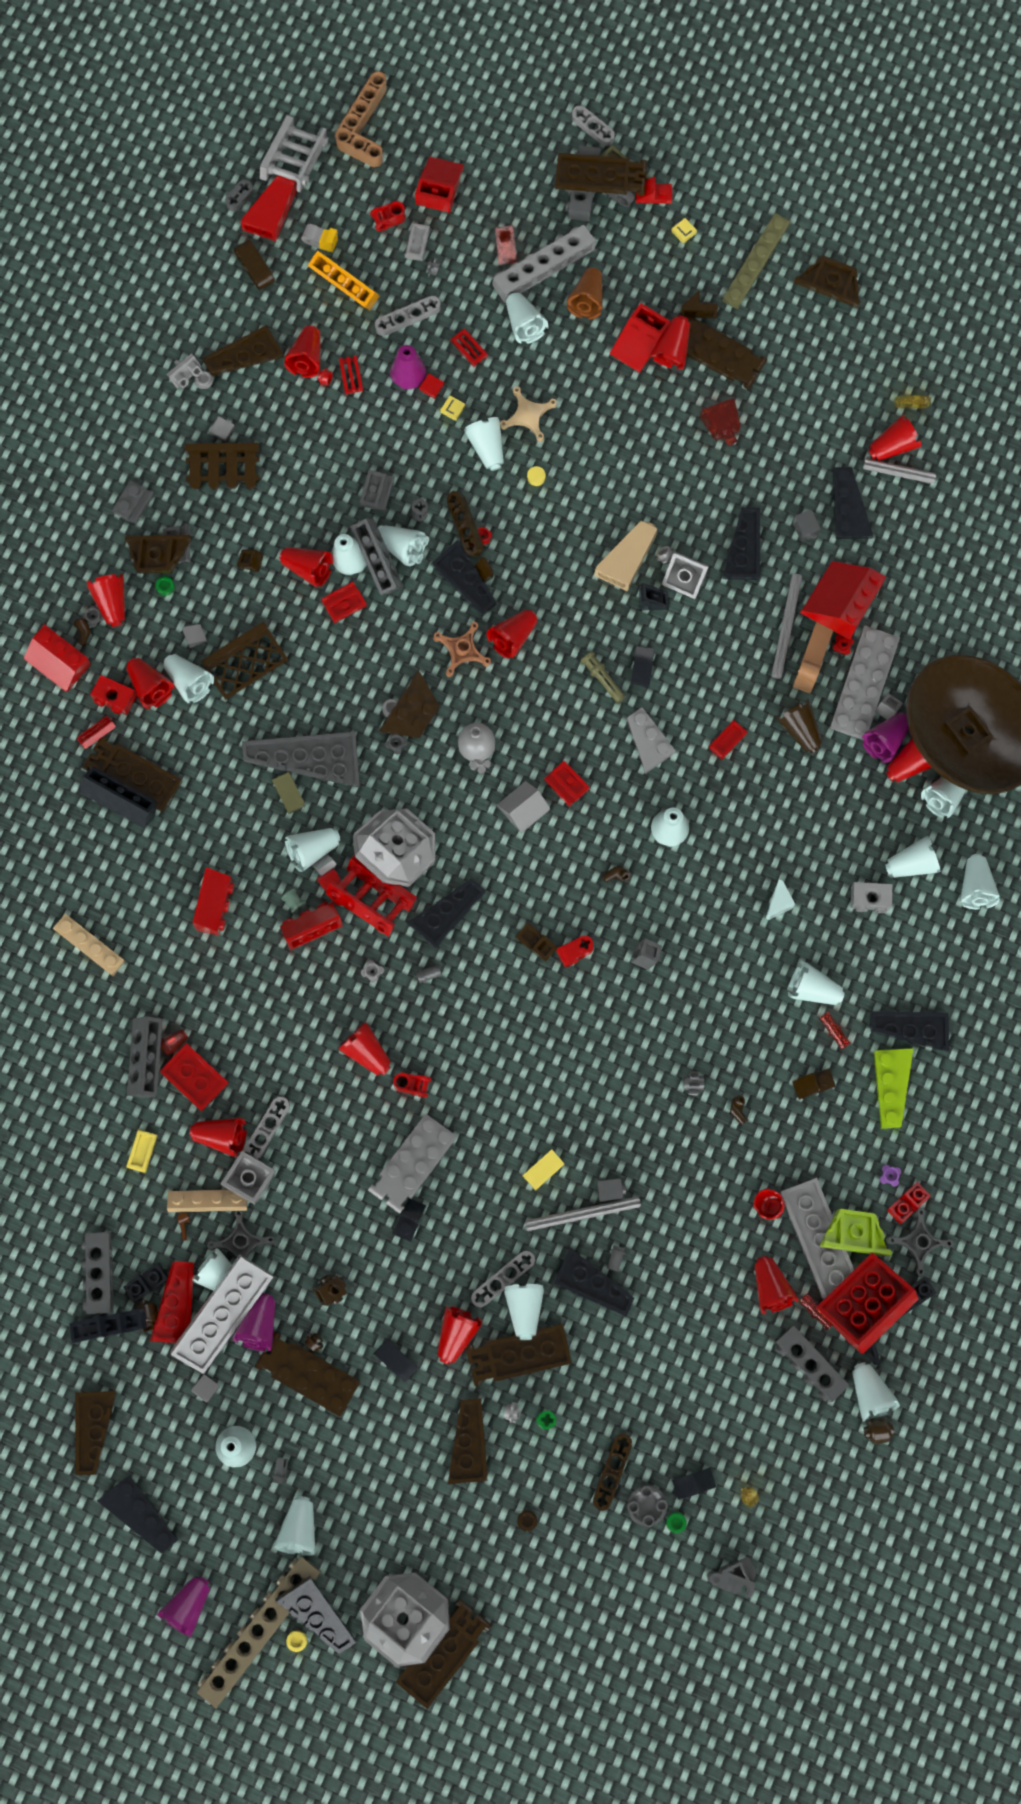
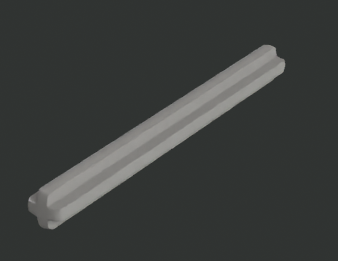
(786, 626)
(582, 1213)

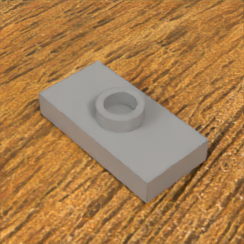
(417, 242)

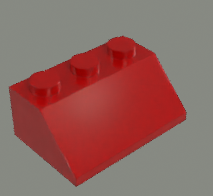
(56, 658)
(213, 902)
(311, 925)

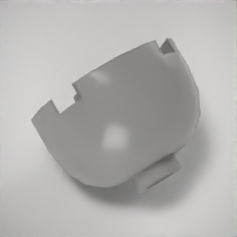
(476, 742)

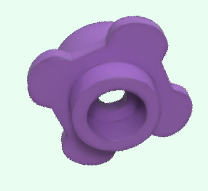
(895, 1175)

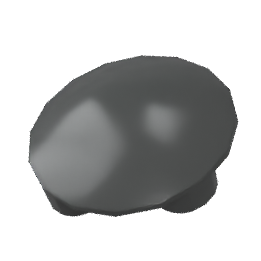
(647, 1505)

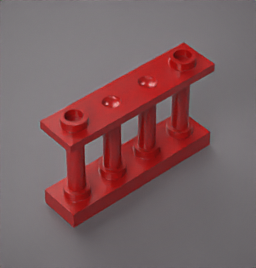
(394, 892)

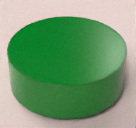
(165, 586)
(676, 1522)

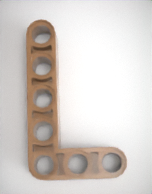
(360, 119)
(813, 658)

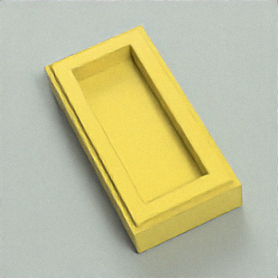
(141, 1151)
(543, 1169)

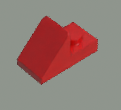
(656, 193)

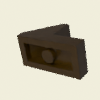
(699, 310)
(813, 1084)

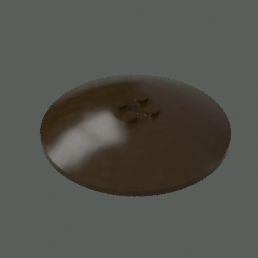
(973, 695)

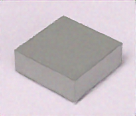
(222, 429)
(324, 864)

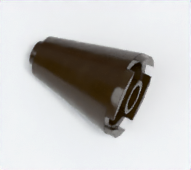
(802, 726)

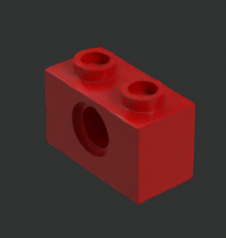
(106, 687)

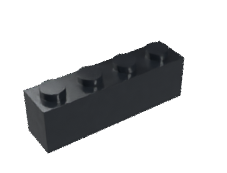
(118, 797)

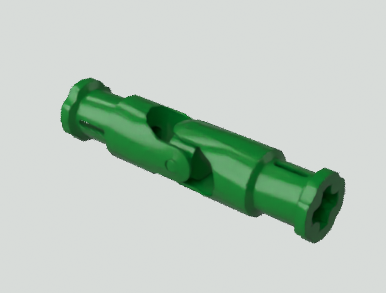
(546, 1420)

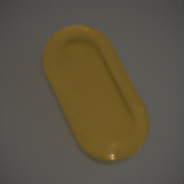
(912, 401)

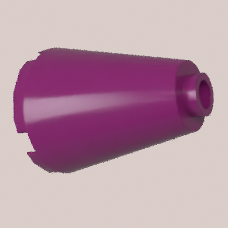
(408, 368)
(886, 737)
(258, 1325)
(186, 1606)

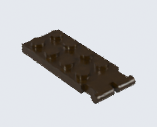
(600, 174)
(722, 354)
(134, 772)
(516, 1357)
(309, 1375)
(428, 1679)

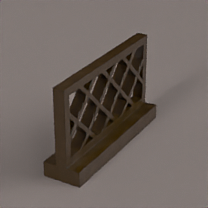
(235, 647)

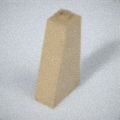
(626, 558)

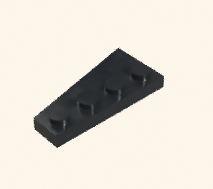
(849, 510)
(744, 554)
(460, 573)
(441, 918)
(920, 1028)
(590, 1283)
(137, 1512)

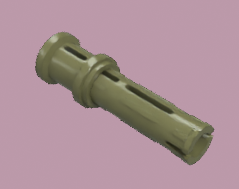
(599, 668)

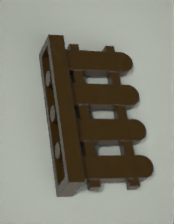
(231, 451)

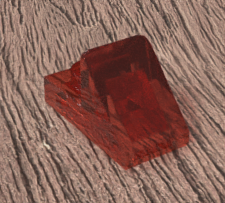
(505, 244)

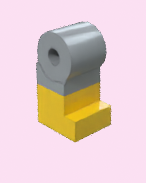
(320, 237)

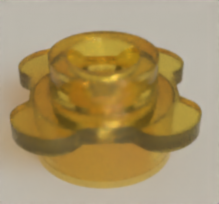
(749, 1496)

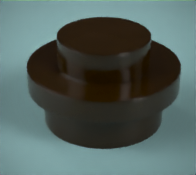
(314, 1342)
(527, 1520)

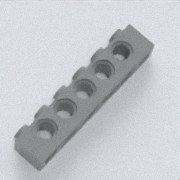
(540, 271)

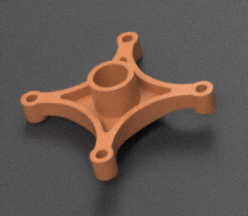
(462, 649)

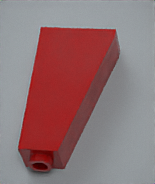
(270, 209)

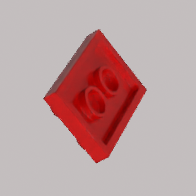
(194, 1077)

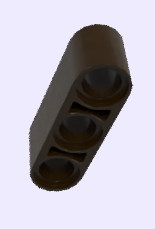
(254, 265)

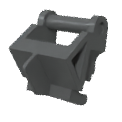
(734, 1577)

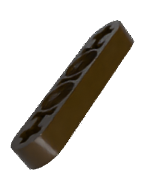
(461, 525)
(610, 1471)

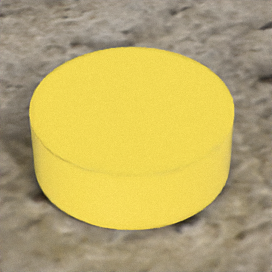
(536, 476)
(296, 1640)

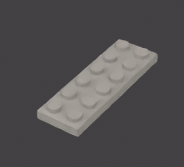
(864, 682)
(810, 1220)
(221, 1314)

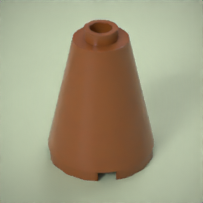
(587, 295)

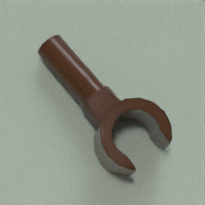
(182, 1219)

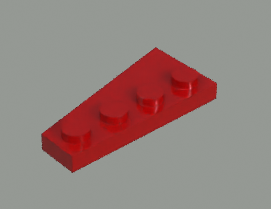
(176, 1304)

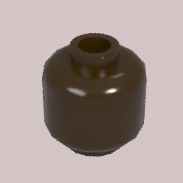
(150, 1311)
(879, 1430)

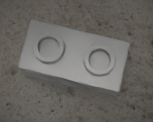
(881, 892)

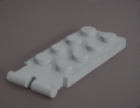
(413, 1162)

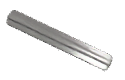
(899, 471)

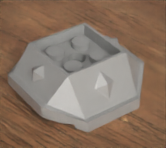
(392, 862)
(426, 1624)

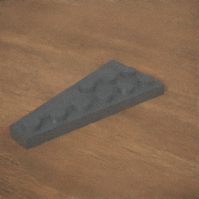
(317, 756)

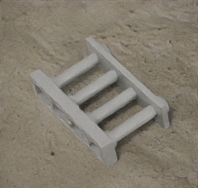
(282, 142)

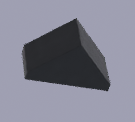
(652, 598)
(694, 1483)

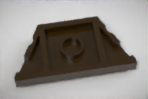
(832, 280)
(157, 552)
(412, 710)

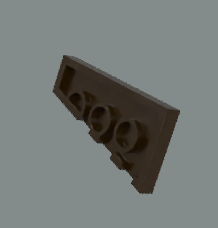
(245, 352)
(91, 1426)
(469, 1452)

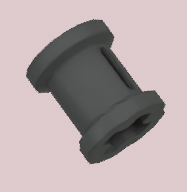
(416, 513)

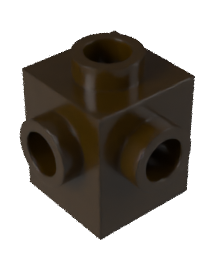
(330, 1290)

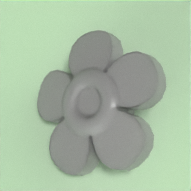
(481, 765)

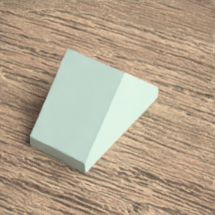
(780, 902)

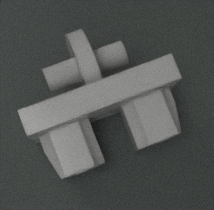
(184, 370)

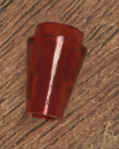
(172, 1042)

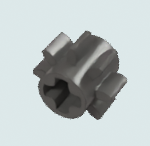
(693, 1083)

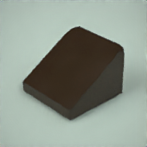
(250, 560)
(484, 569)

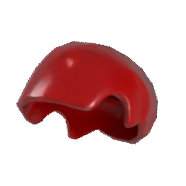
(769, 1204)

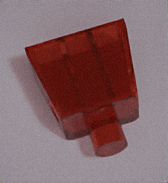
(722, 421)

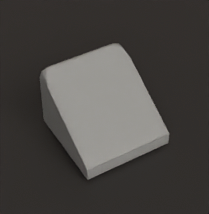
(194, 635)
(889, 706)
(205, 1388)

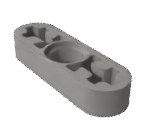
(591, 118)

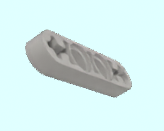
(406, 313)
(267, 1132)
(505, 1281)

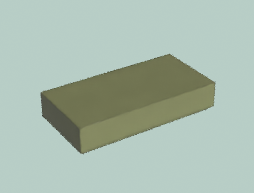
(288, 793)

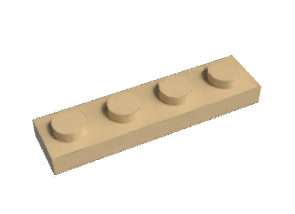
(89, 945)
(205, 1201)

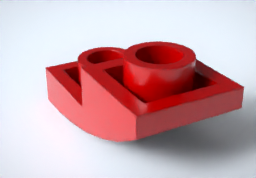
(908, 1203)

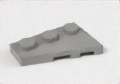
(649, 740)

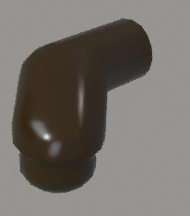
(84, 629)
(617, 873)
(736, 1109)

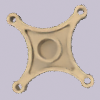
(528, 414)

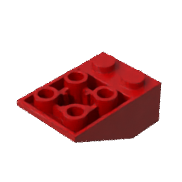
(438, 184)
(639, 337)

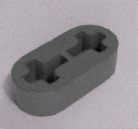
(237, 194)

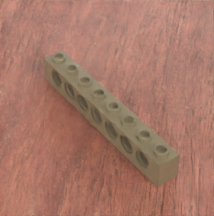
(215, 1694)

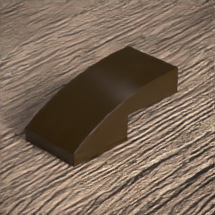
(536, 942)

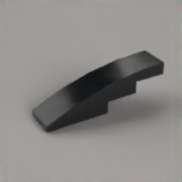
(108, 1325)

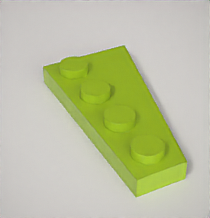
(892, 1081)

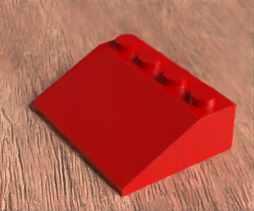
(843, 597)
(868, 1303)

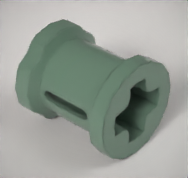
(293, 901)

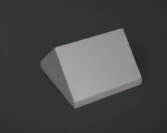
(685, 575)
(524, 806)
(248, 1178)

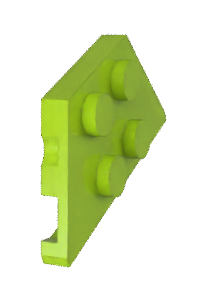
(856, 1233)

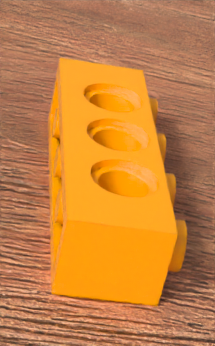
(343, 280)

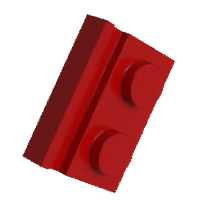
(343, 602)
(566, 783)

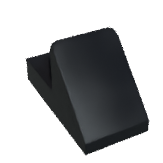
(409, 1220)

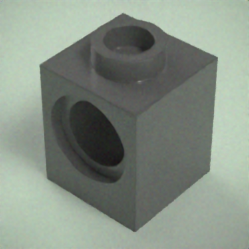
(806, 526)
(646, 954)
(610, 1190)

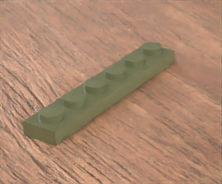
(756, 261)

